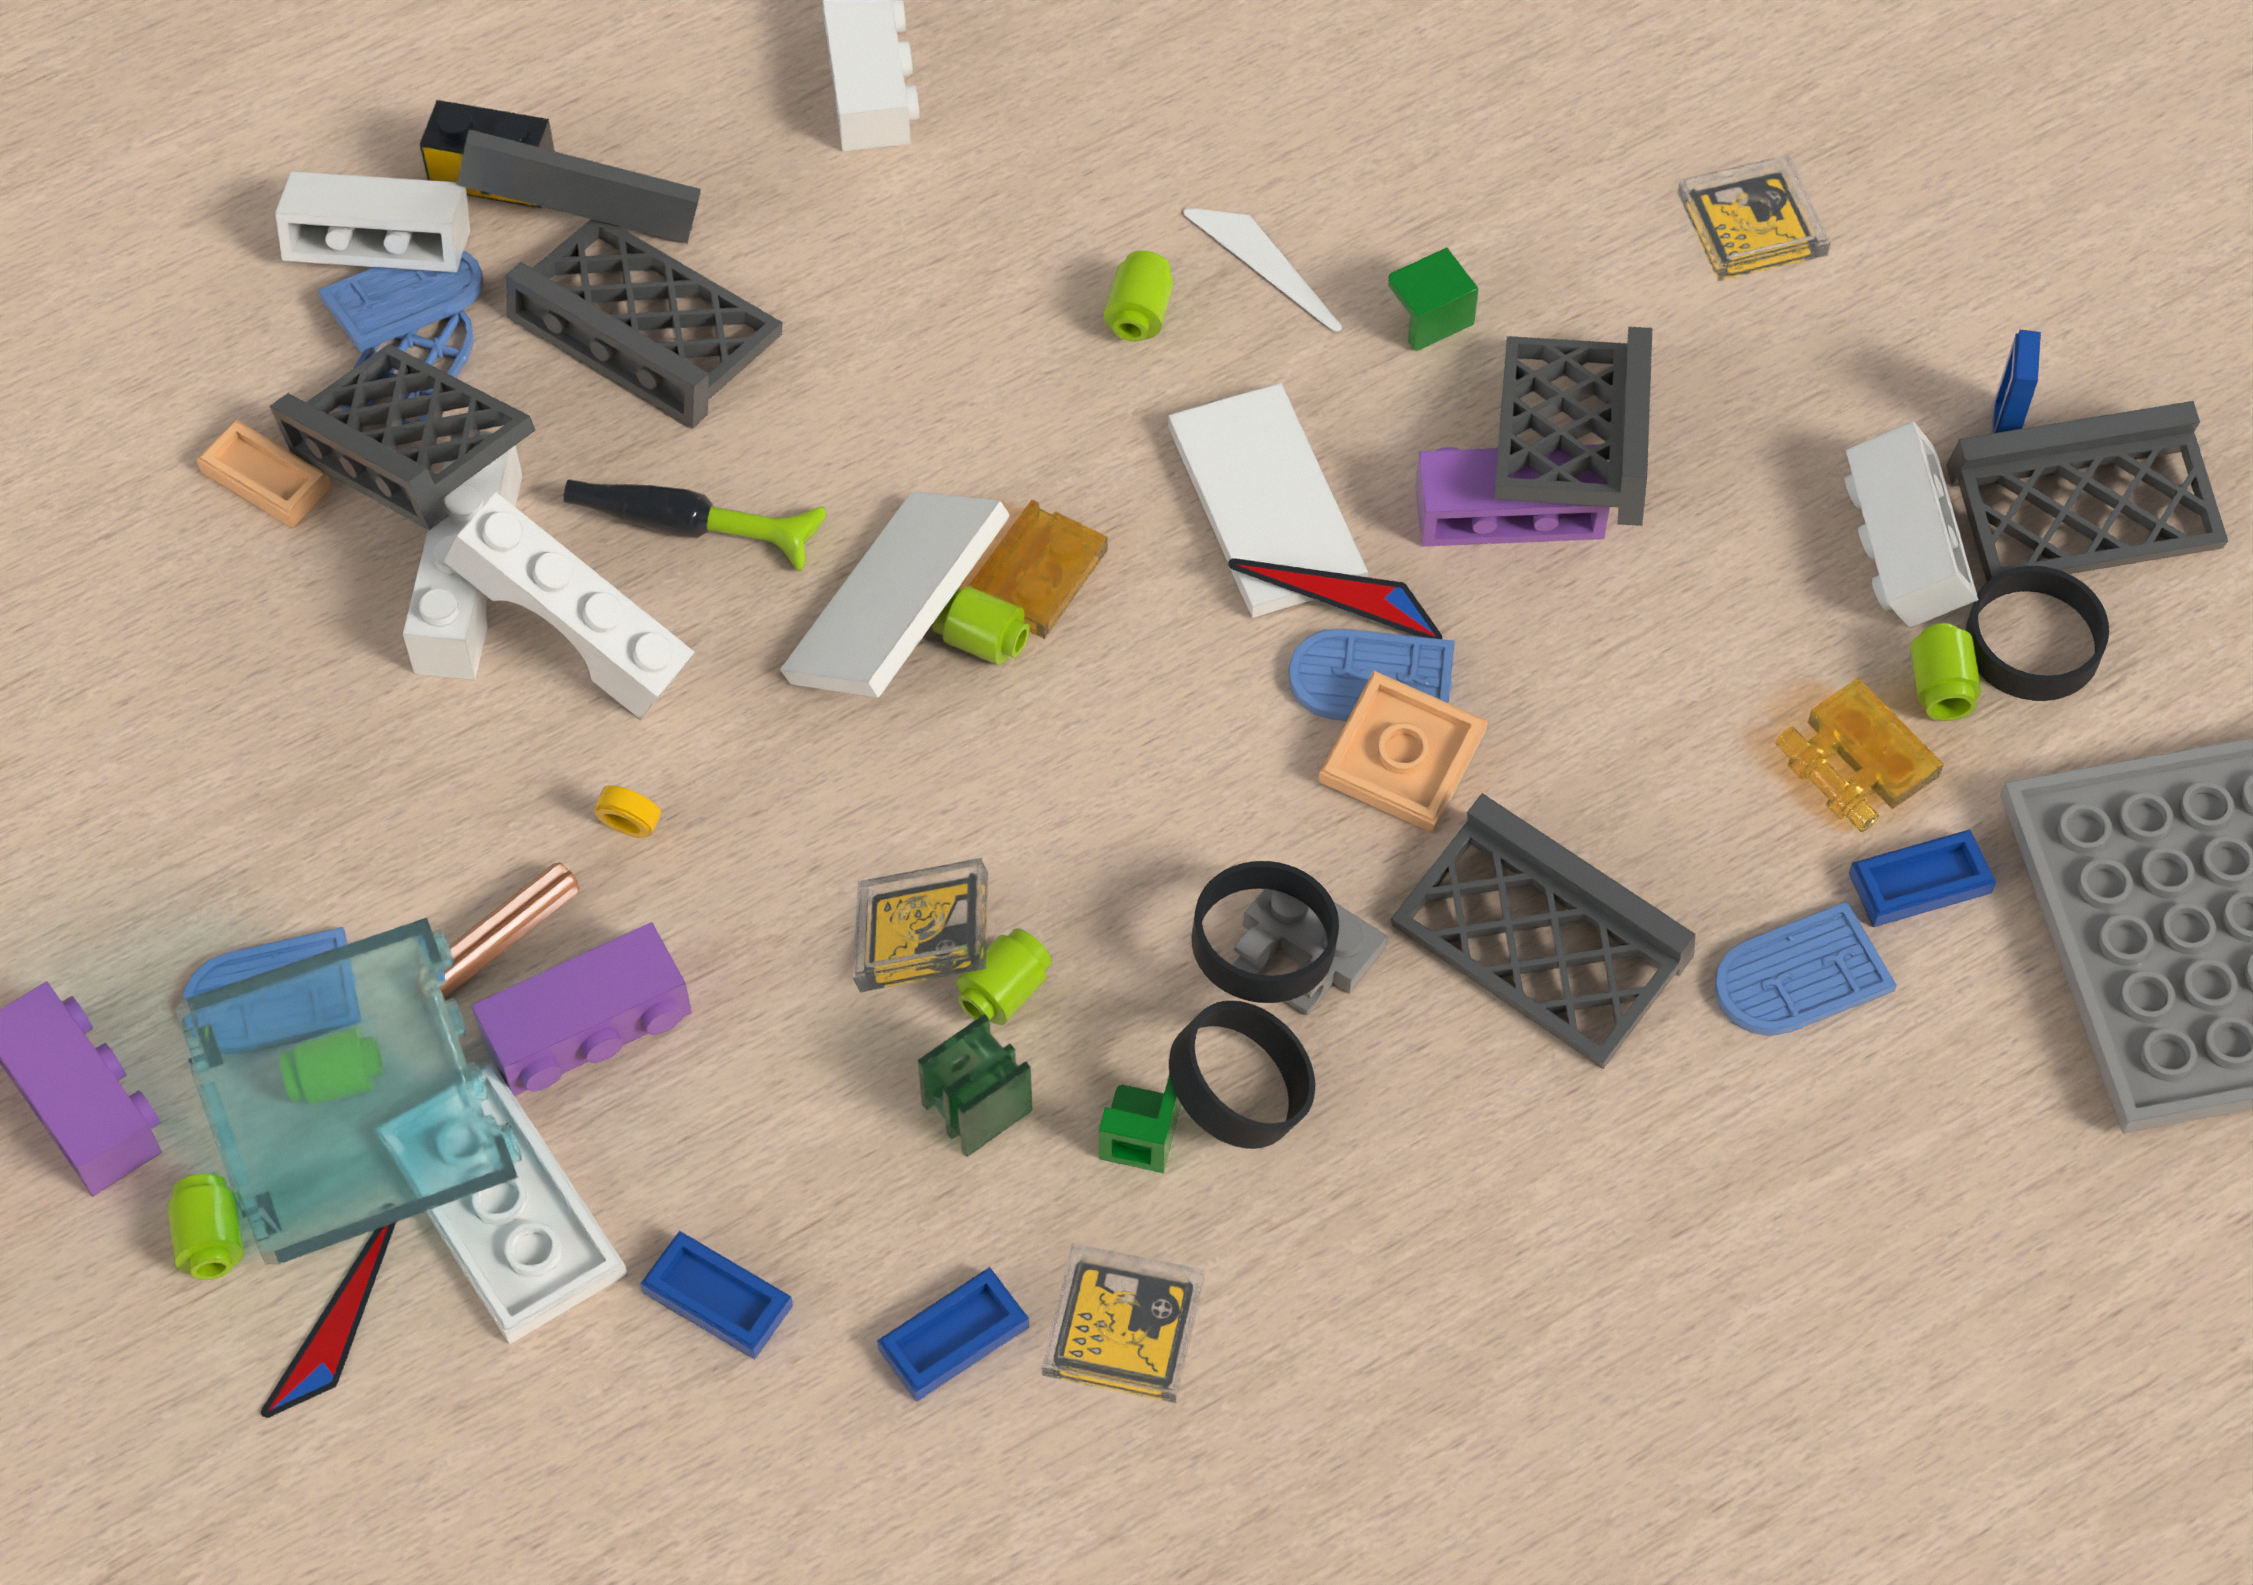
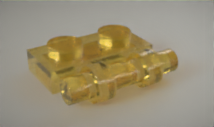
(1872, 743)

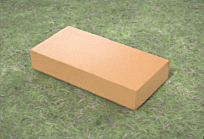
(264, 473)

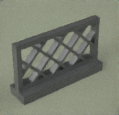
(614, 342)
(1624, 436)
(2084, 444)
(369, 458)
(1576, 886)

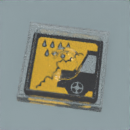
(1753, 217)
(921, 925)
(1123, 1323)

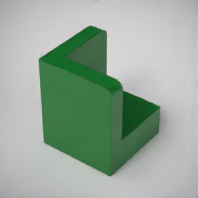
(1436, 296)
(1139, 1127)

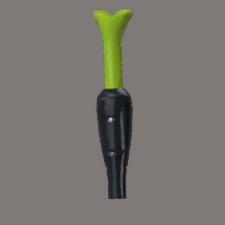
(693, 515)

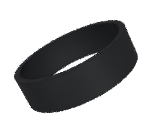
(2055, 584)
(1275, 877)
(1279, 1044)

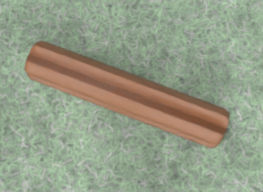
(508, 924)

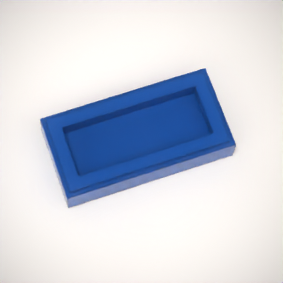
(2017, 382)
(1922, 878)
(716, 1294)
(953, 1334)

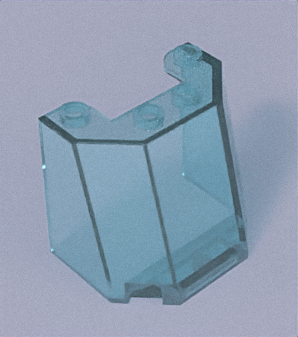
(344, 1092)

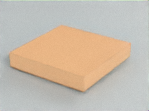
(1403, 751)

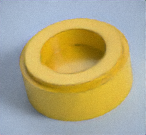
(627, 811)

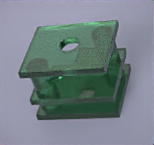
(980, 1091)

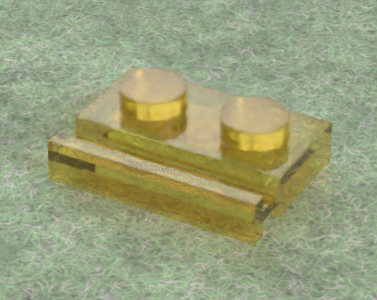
(1042, 565)

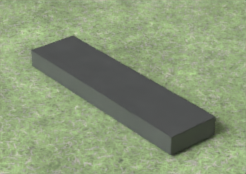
(578, 186)

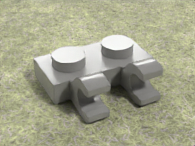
(1288, 925)

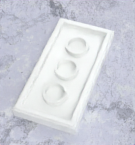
(1264, 491)
(895, 593)
(528, 1240)

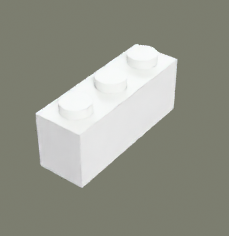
(870, 72)
(373, 221)
(1909, 526)

